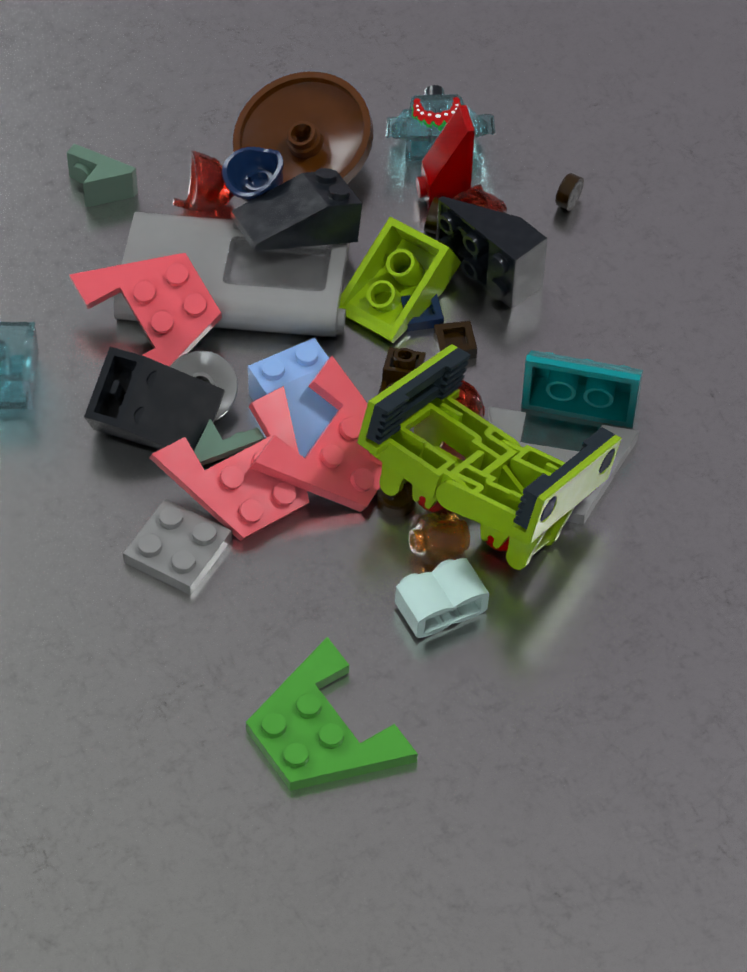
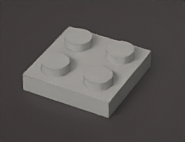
(177, 546)

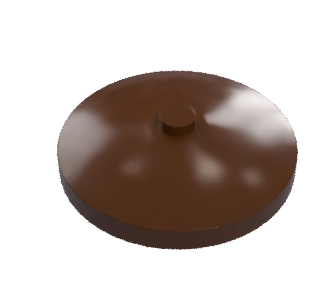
(311, 122)

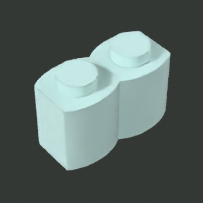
(441, 597)

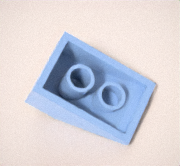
(295, 371)

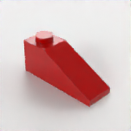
(449, 162)

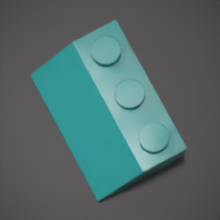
(581, 388)

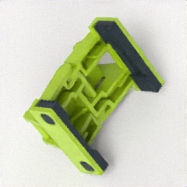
(507, 488)

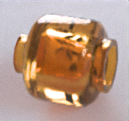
(439, 537)

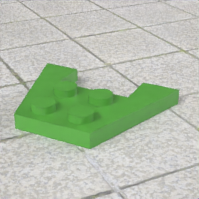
(307, 736)

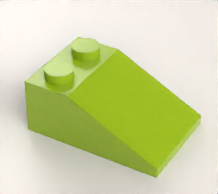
(397, 266)

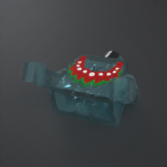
(427, 118)

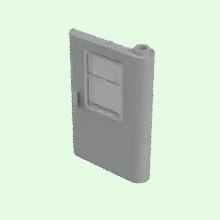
(253, 289)

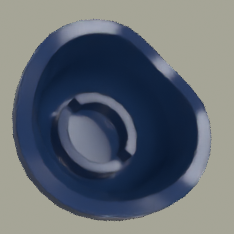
(253, 172)

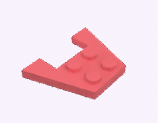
(164, 298)
(336, 462)
(232, 490)

